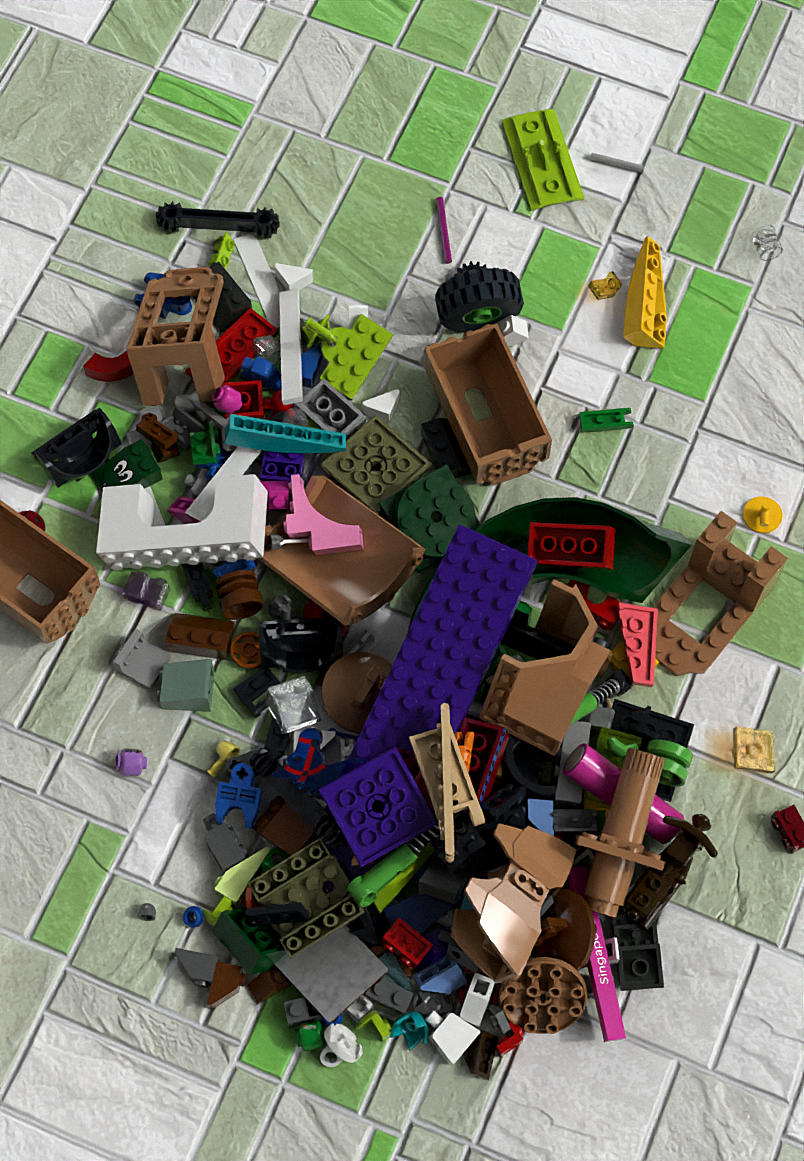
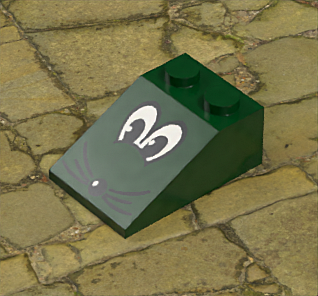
(129, 467)

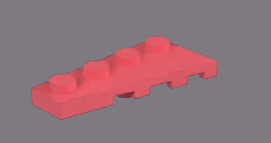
(639, 639)

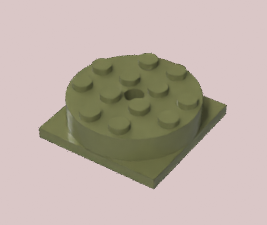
(375, 448)

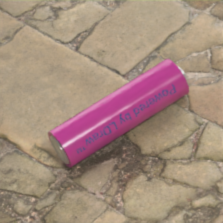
(601, 778)

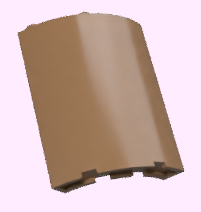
(349, 582)

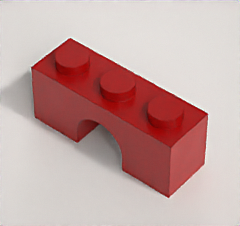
(604, 613)

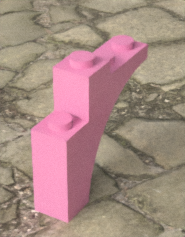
(325, 535)

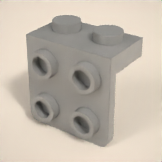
(140, 659)

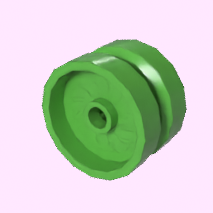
(676, 761)

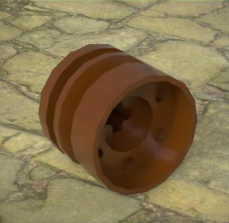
(239, 594)

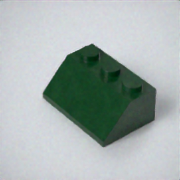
(251, 945)

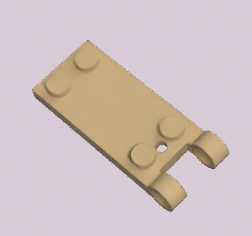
(426, 754)

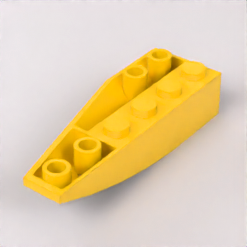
(645, 301)

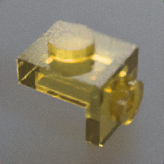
(605, 287)

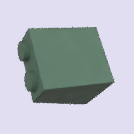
(187, 685)

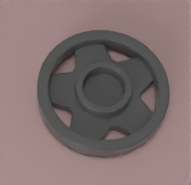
(431, 1002)

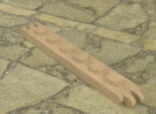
(445, 790)

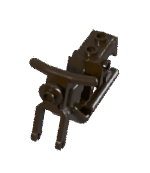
(657, 886)

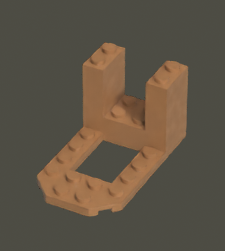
(180, 343)
(728, 572)

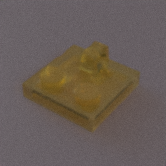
(753, 750)

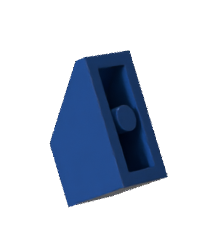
(310, 364)

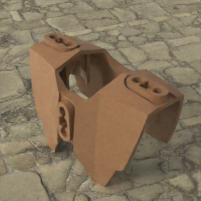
(505, 904)

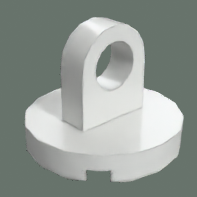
(342, 1043)

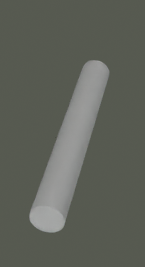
(617, 162)

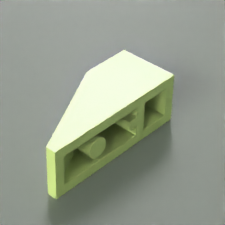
(236, 879)

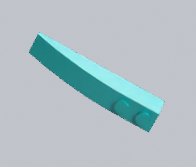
(281, 437)

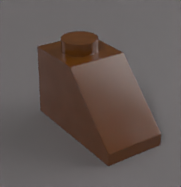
(225, 983)

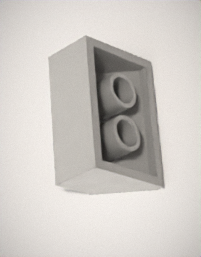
(331, 410)

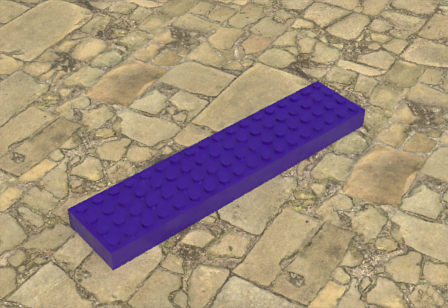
(443, 652)

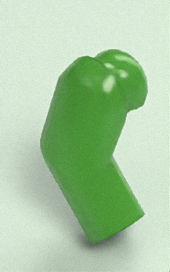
(618, 747)

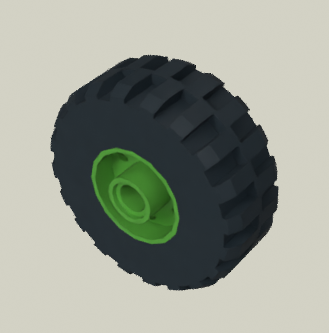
(478, 299)

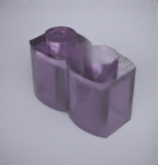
(146, 590)

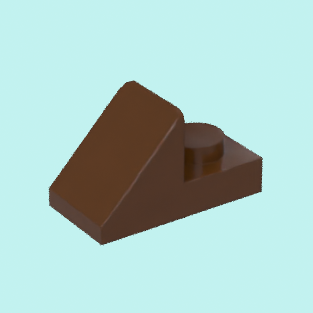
(268, 984)

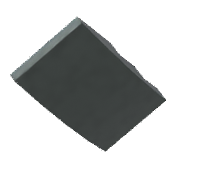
(638, 954)

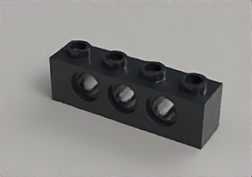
(534, 642)

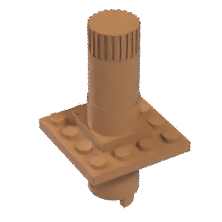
(623, 832)

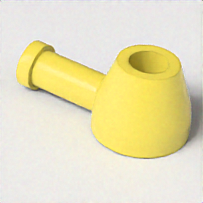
(226, 751)

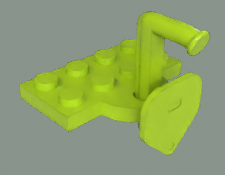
(353, 352)

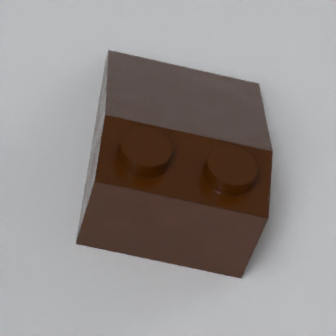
(284, 827)

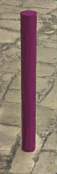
(443, 229)

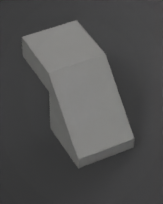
(599, 718)

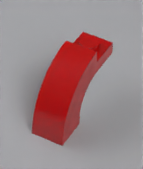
(108, 369)

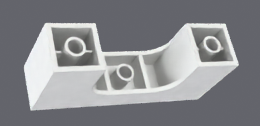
(228, 534)

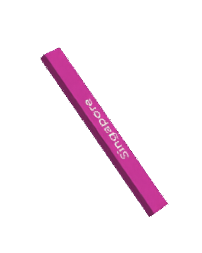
(600, 970)

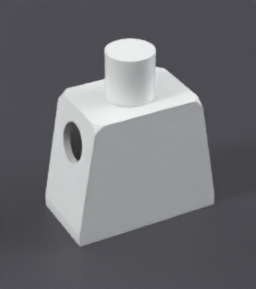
(450, 1035)

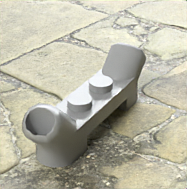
(191, 404)

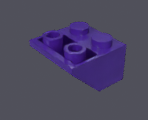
(280, 466)

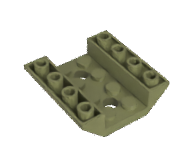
(302, 880)

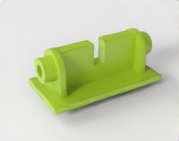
(224, 247)

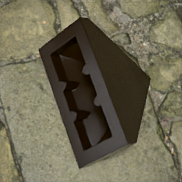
(480, 1054)

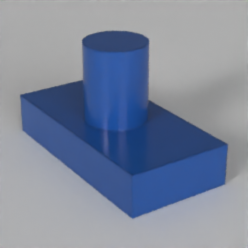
(241, 564)

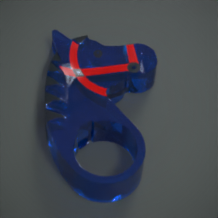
(307, 765)

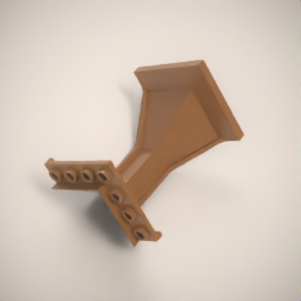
(543, 695)

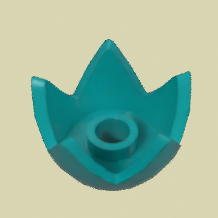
(412, 1026)

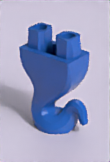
(261, 370)

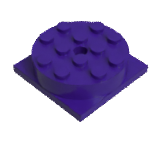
(372, 831)

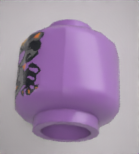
(130, 762)

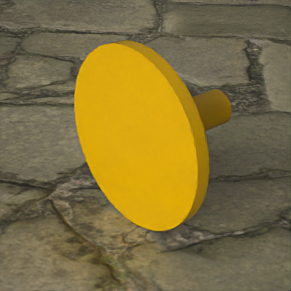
(762, 514)

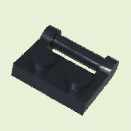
(255, 687)

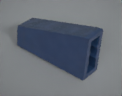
(419, 911)

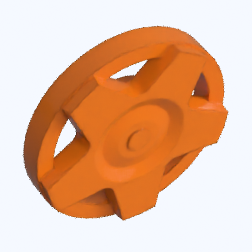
(248, 650)

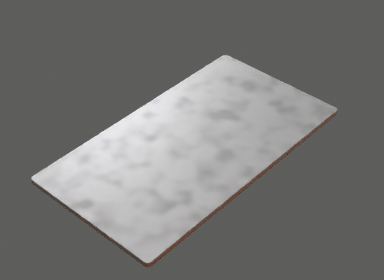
(333, 972)

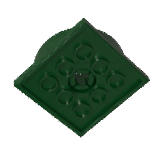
(412, 510)

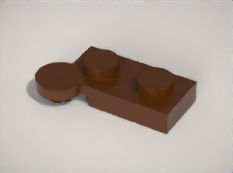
(156, 431)

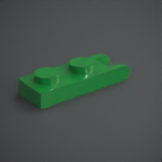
(604, 420)

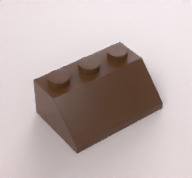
(199, 636)

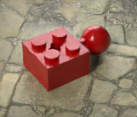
(253, 401)

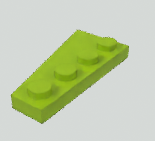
(387, 894)

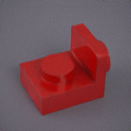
(508, 1043)

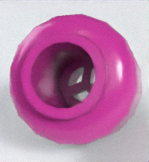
(227, 399)

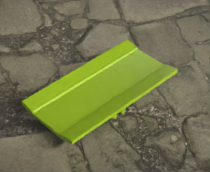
(542, 158)

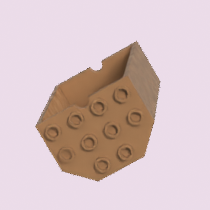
(516, 434)
(32, 551)

